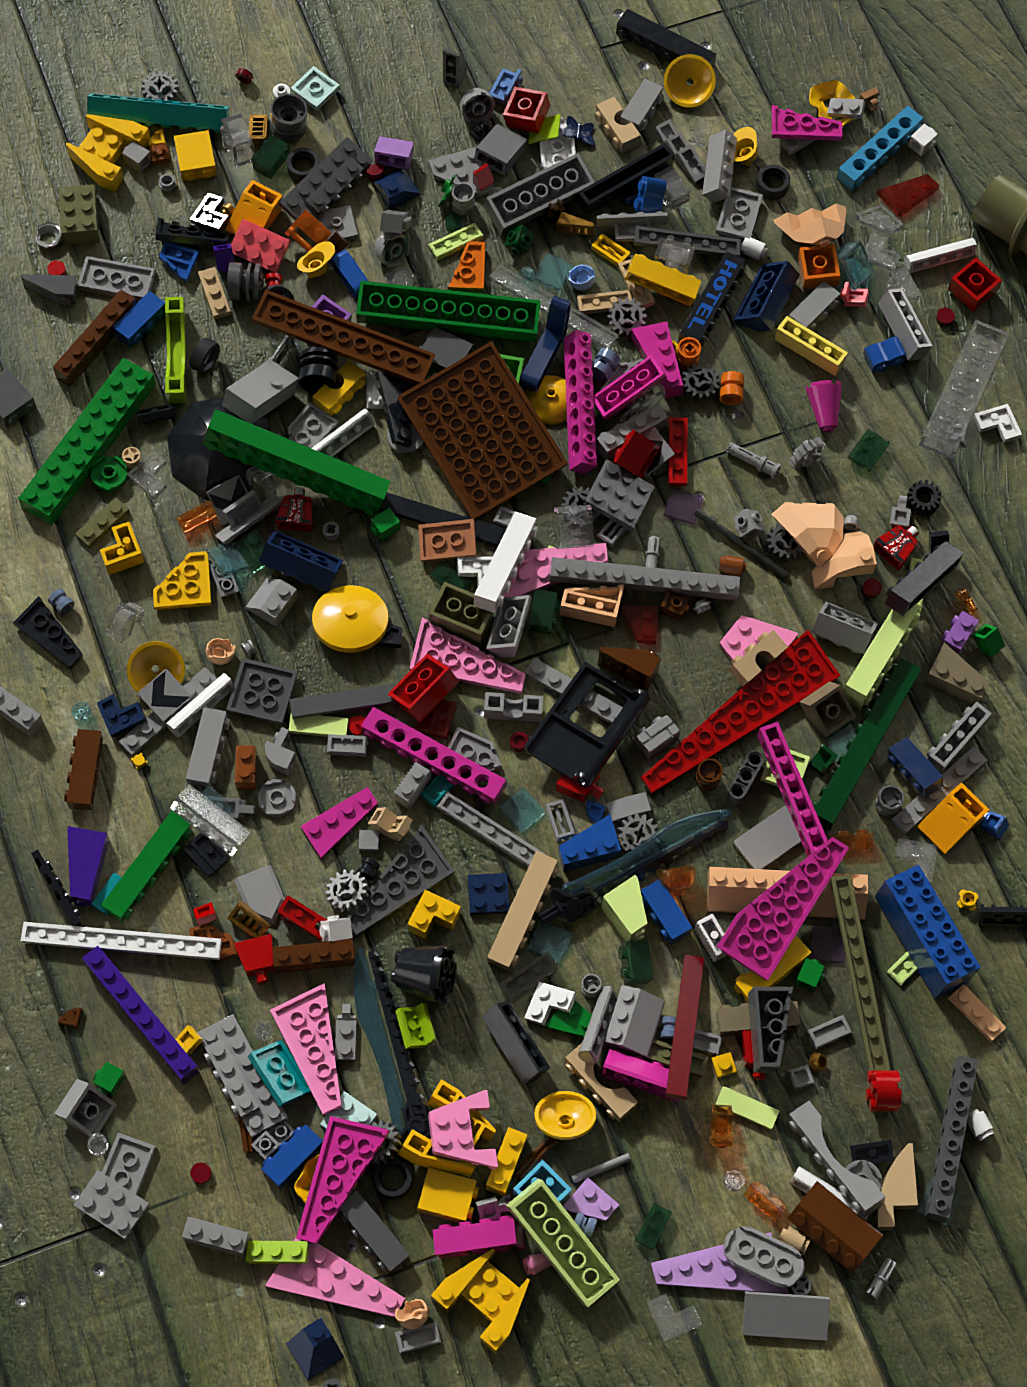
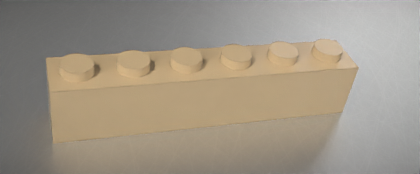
(522, 910)

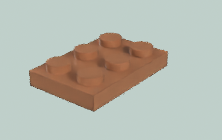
(447, 540)

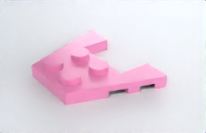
(746, 631)
(453, 1133)

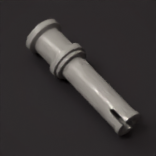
(761, 463)

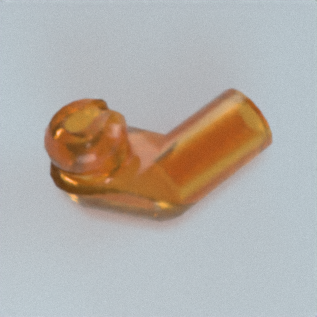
(963, 594)

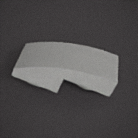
(225, 583)
(629, 805)
(270, 1140)

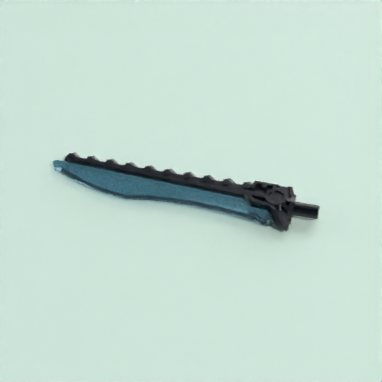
(576, 900)
(415, 1110)

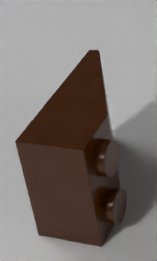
(631, 664)

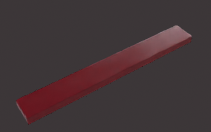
(684, 1027)

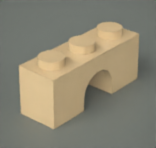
(623, 136)
(745, 667)

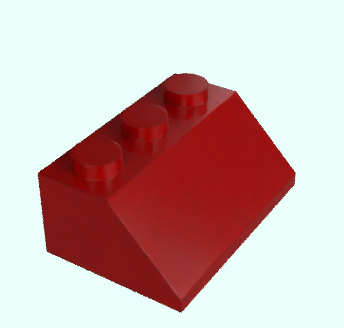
(423, 687)

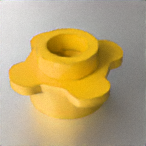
(972, 896)

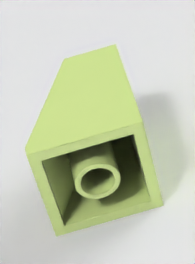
(626, 910)

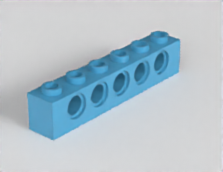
(879, 148)

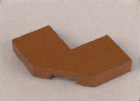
(206, 930)

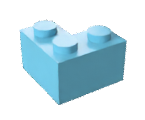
(550, 1178)

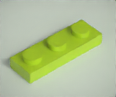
(277, 1252)

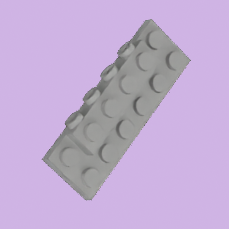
(252, 1100)

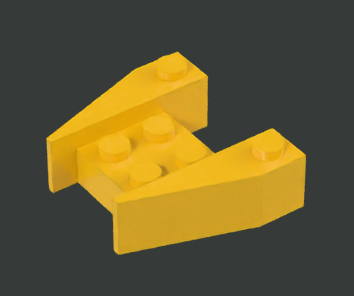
(104, 146)
(419, 1148)
(488, 1293)

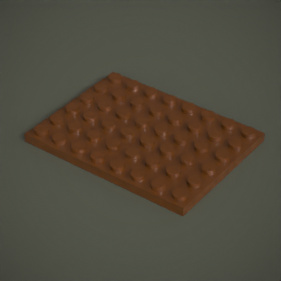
(482, 431)

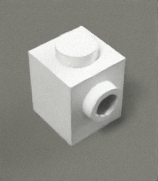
(923, 140)
(335, 928)

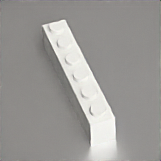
(505, 562)

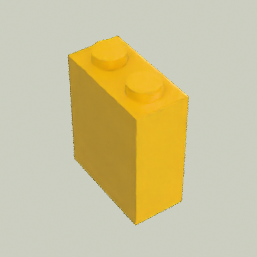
(195, 155)
(448, 1196)

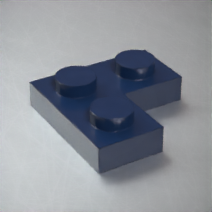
(118, 719)

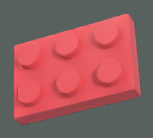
(260, 246)

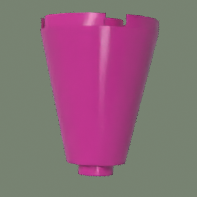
(825, 403)

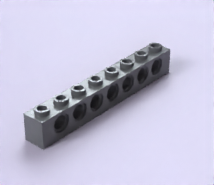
(951, 1139)

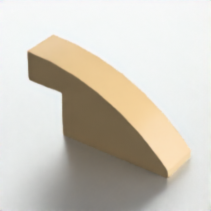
(898, 1189)

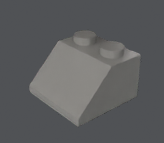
(273, 600)
(85, 1108)

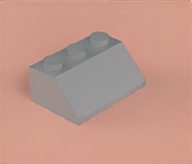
(508, 626)
(844, 628)
(634, 1021)

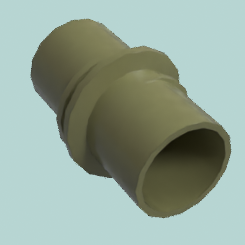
(1004, 213)

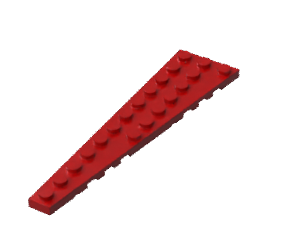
(770, 693)

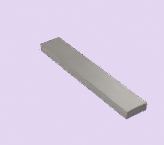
(487, 829)

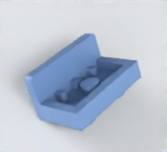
(505, 84)

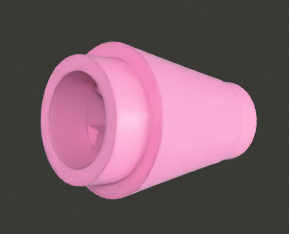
(535, 1263)

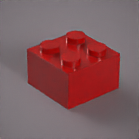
(526, 109)
(974, 284)

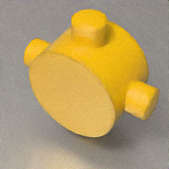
(139, 761)

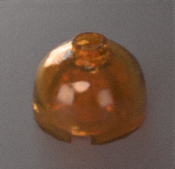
(677, 879)

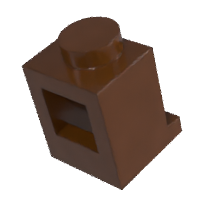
(674, 611)

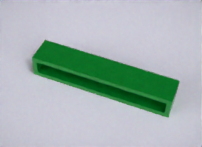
(146, 867)

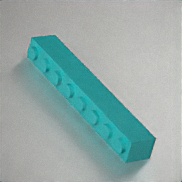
(158, 111)

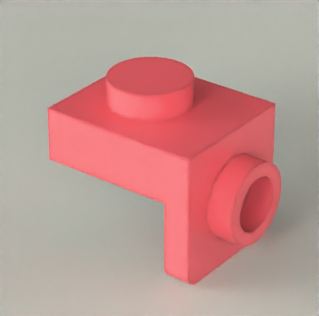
(854, 298)

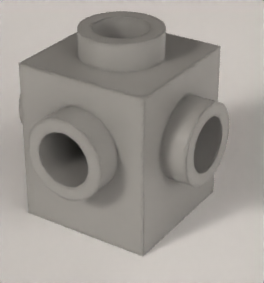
(749, 524)

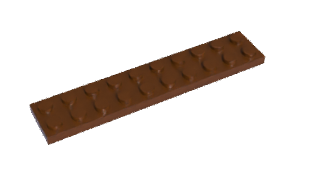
(343, 337)

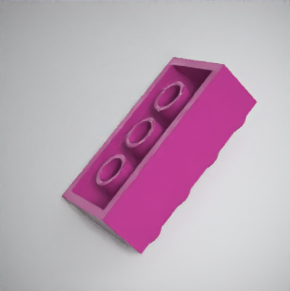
(629, 387)
(636, 1073)

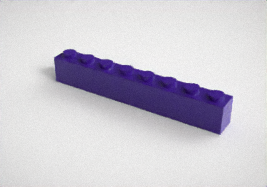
(140, 1015)

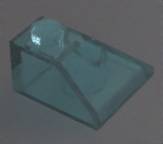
(854, 263)

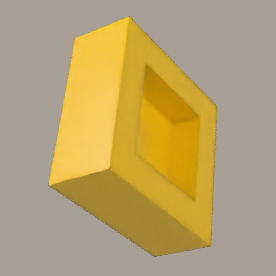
(189, 1039)
(723, 1065)

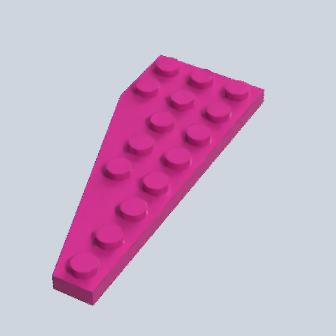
(771, 921)

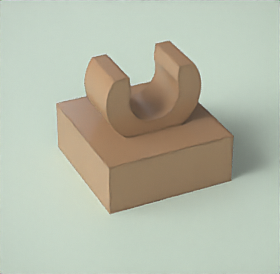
(870, 98)

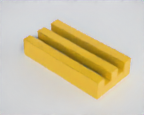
(607, 252)

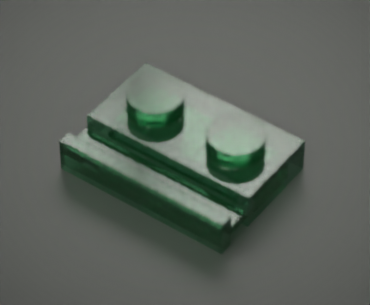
(868, 450)
(251, 548)

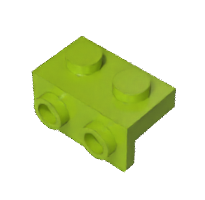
(415, 1026)

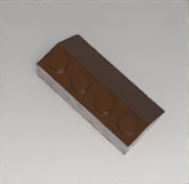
(834, 1227)

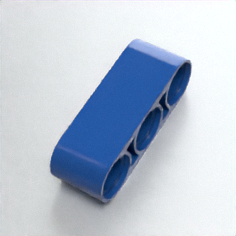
(348, 271)

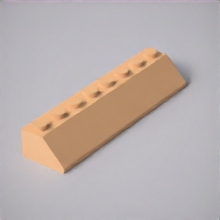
(735, 888)

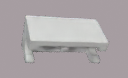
(374, 400)

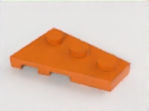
(470, 270)

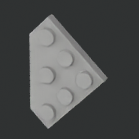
(458, 164)

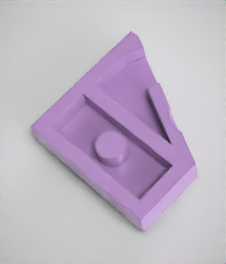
(591, 1202)

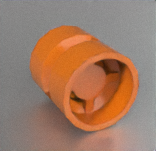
(688, 352)
(732, 388)

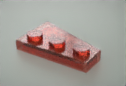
(908, 194)

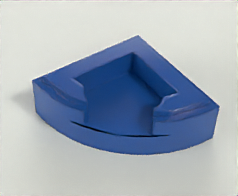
(595, 811)

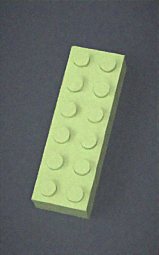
(880, 656)
(562, 1242)

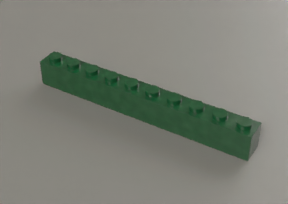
(866, 741)

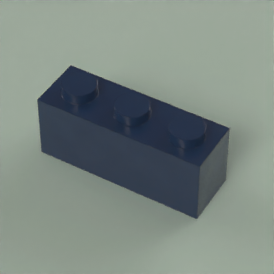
(915, 767)

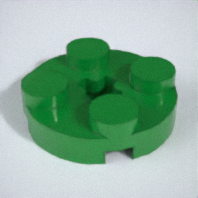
(113, 482)

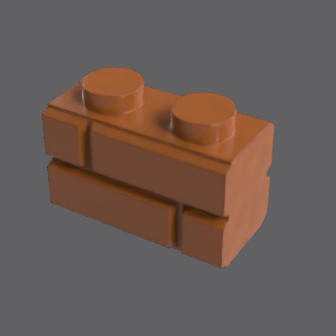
(245, 767)

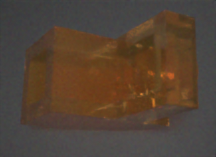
(721, 1126)

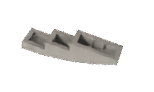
(684, 154)

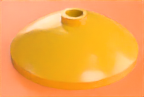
(686, 68)
(550, 408)
(150, 654)
(565, 1115)

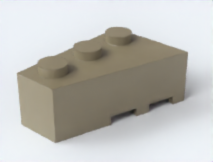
(956, 676)

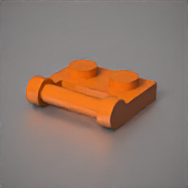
(311, 227)

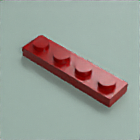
(678, 443)

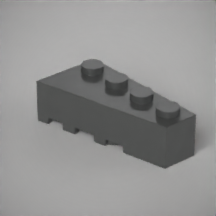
(768, 1025)

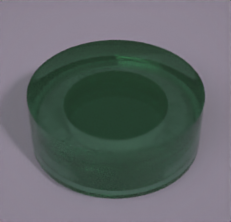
(453, 223)

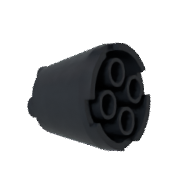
(426, 972)

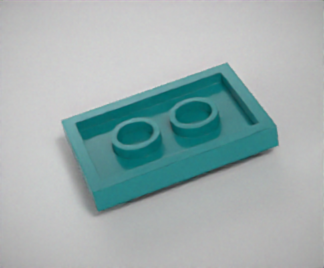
(279, 1072)

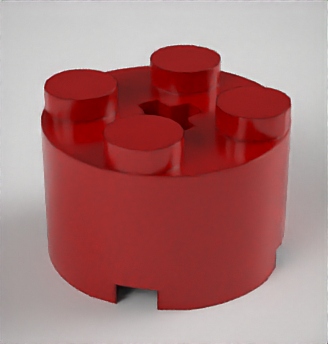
(883, 1090)

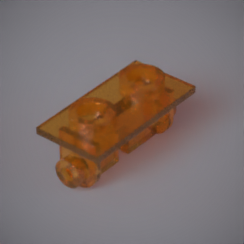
(196, 516)
(860, 838)
(772, 1206)

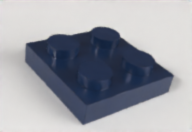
(488, 893)

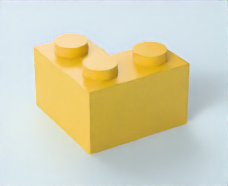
(124, 553)
(433, 909)

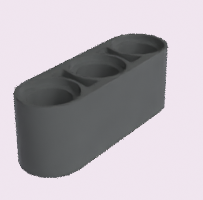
(749, 770)

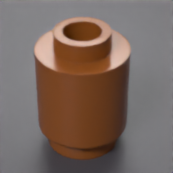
(732, 565)

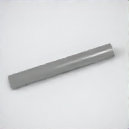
(601, 1168)

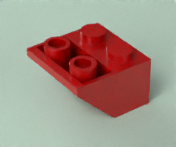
(636, 453)

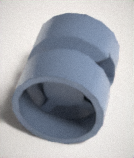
(604, 364)

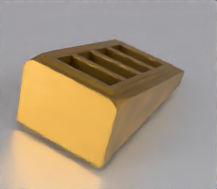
(258, 140)
(574, 225)
(245, 926)

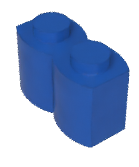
(650, 195)
(885, 354)

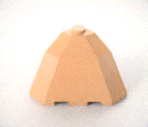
(813, 225)
(813, 527)
(852, 558)

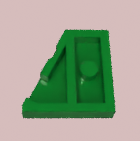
(571, 1023)

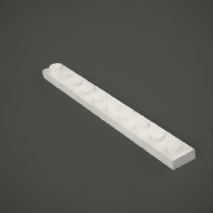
(121, 940)

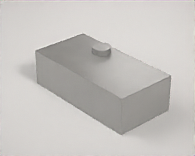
(260, 391)

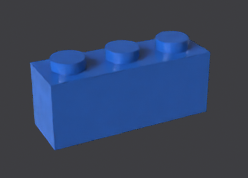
(140, 319)
(665, 913)
(291, 1156)

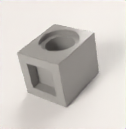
(136, 156)

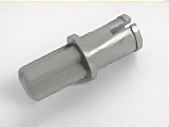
(652, 552)
(881, 1278)

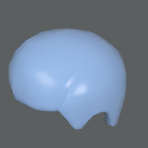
(581, 277)

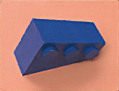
(590, 846)

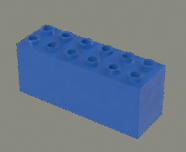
(927, 931)

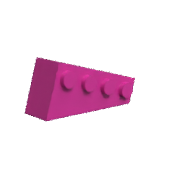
(656, 340)
(478, 1237)

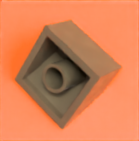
(828, 708)

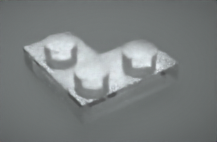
(878, 253)
(145, 474)
(919, 853)
(669, 1323)

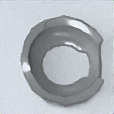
(48, 228)

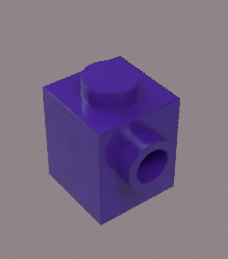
(223, 257)

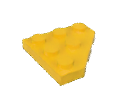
(186, 584)

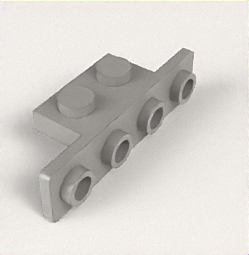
(625, 223)
(246, 513)

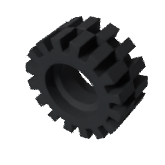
(925, 488)

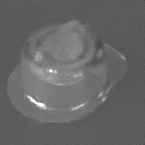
(401, 276)

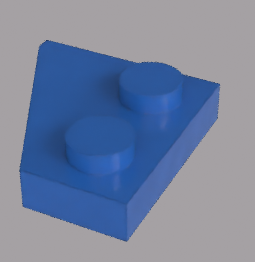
(179, 259)

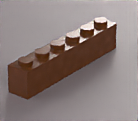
(93, 339)

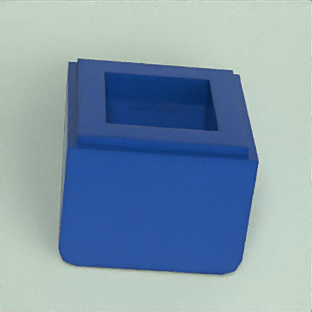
(995, 824)

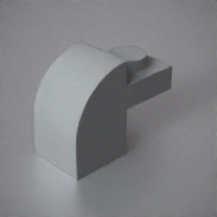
(277, 755)

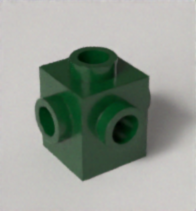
(519, 240)

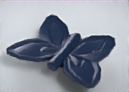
(578, 130)

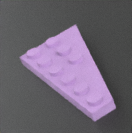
(709, 1270)

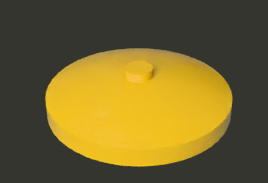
(350, 619)

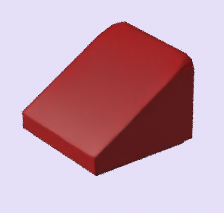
(482, 177)

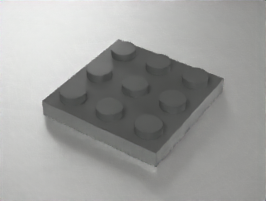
(619, 495)
(262, 691)

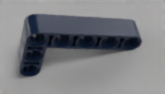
(548, 344)

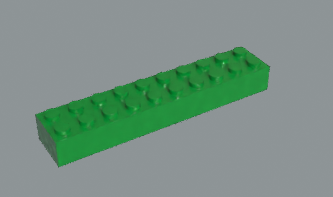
(448, 311)
(87, 441)
(295, 462)

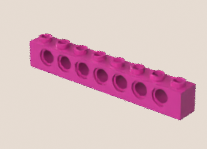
(580, 402)
(377, 719)
(792, 787)

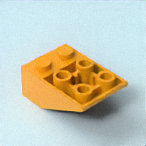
(257, 205)
(953, 818)

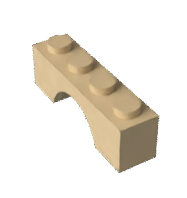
(616, 1101)

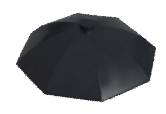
(195, 463)

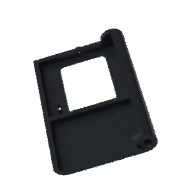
(571, 747)

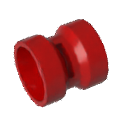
(273, 279)

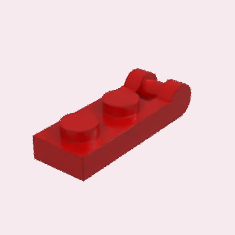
(301, 916)

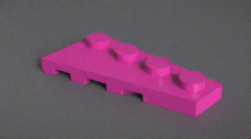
(803, 126)
(331, 826)

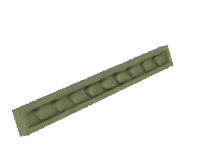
(859, 973)

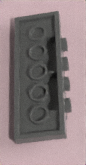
(327, 181)

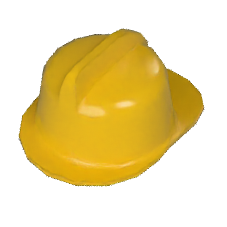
(746, 146)
(316, 260)

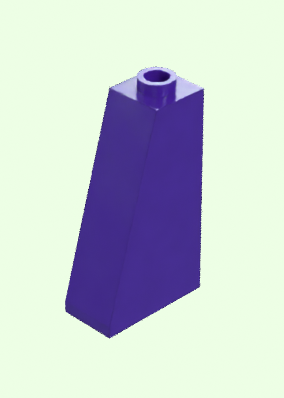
(86, 859)

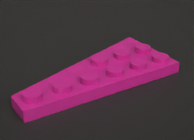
(341, 1163)

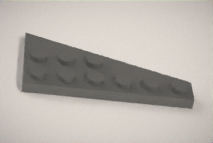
(411, 872)

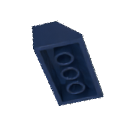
(767, 296)
(300, 561)

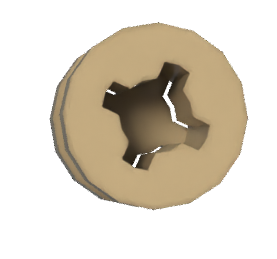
(131, 453)

